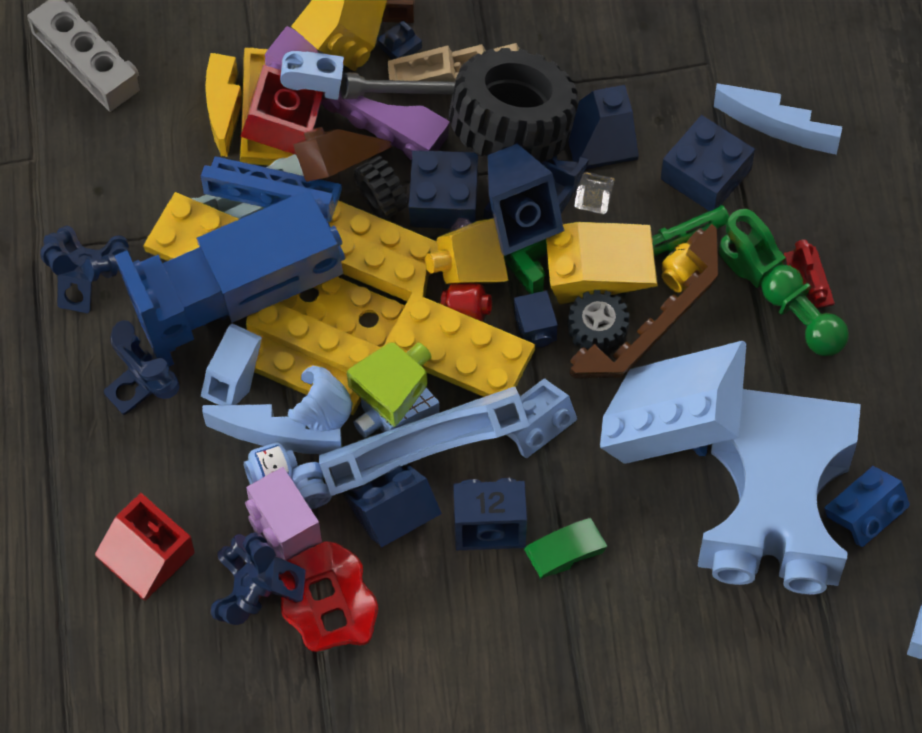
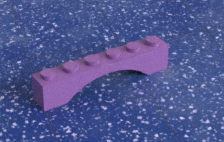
(405, 127)

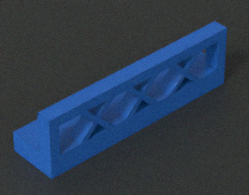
(263, 185)

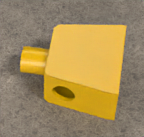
(469, 255)

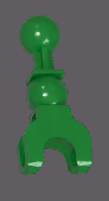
(781, 284)

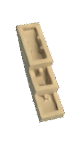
(435, 64)

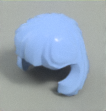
(326, 404)

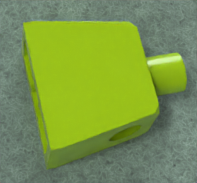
(391, 379)

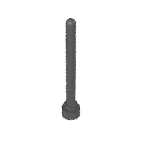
(354, 86)

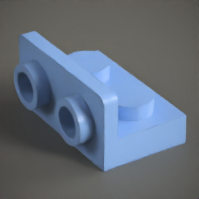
(548, 414)

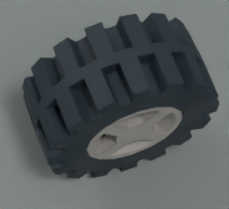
(595, 310)

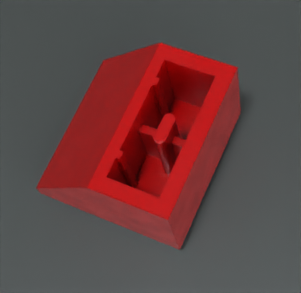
(144, 547)

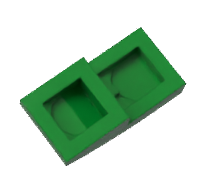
(564, 547)

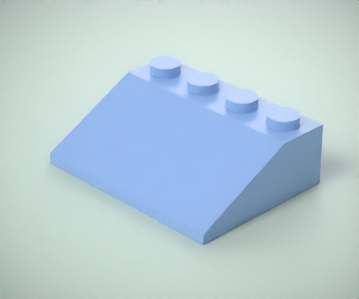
(676, 405)

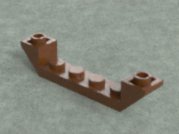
(596, 364)

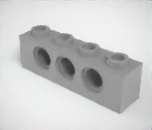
(109, 87)

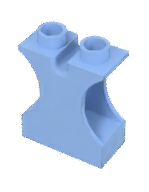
(780, 465)

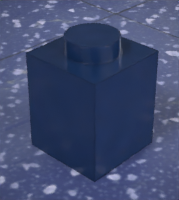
(536, 318)

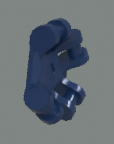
(79, 264)
(149, 375)
(254, 579)

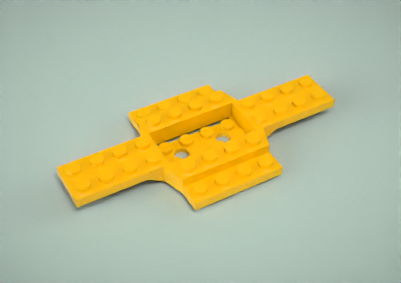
(329, 328)

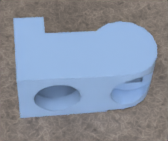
(312, 72)

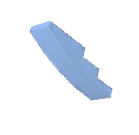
(762, 112)
(259, 426)

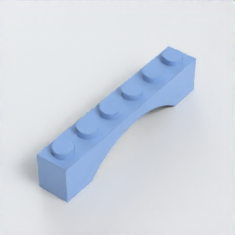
(461, 425)

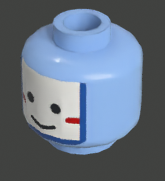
(267, 460)

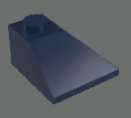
(604, 128)

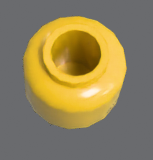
(678, 268)

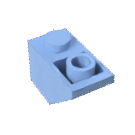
(232, 367)

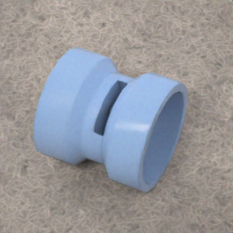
(310, 483)

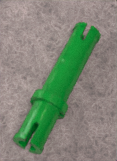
(717, 217)

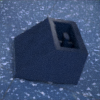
(393, 504)

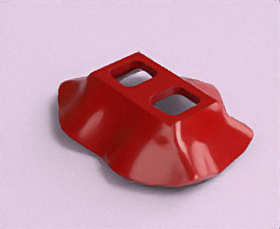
(351, 596)

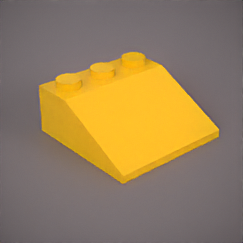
(342, 28)

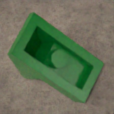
(527, 268)

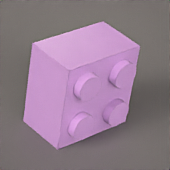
(282, 515)

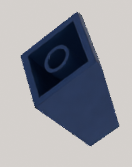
(522, 199)

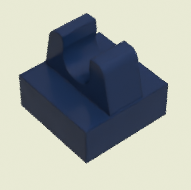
(400, 41)

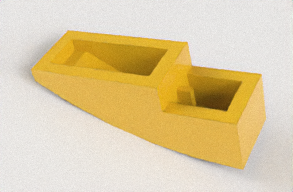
(223, 99)

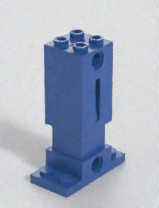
(234, 271)

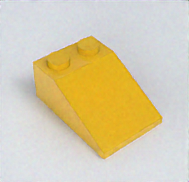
(600, 258)

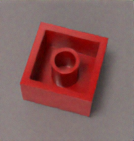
(280, 114)

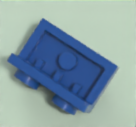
(869, 504)

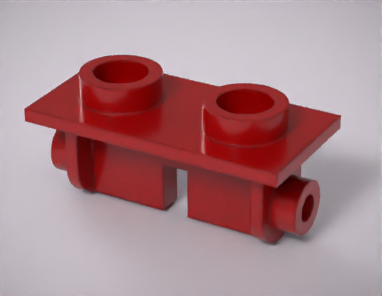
(807, 262)

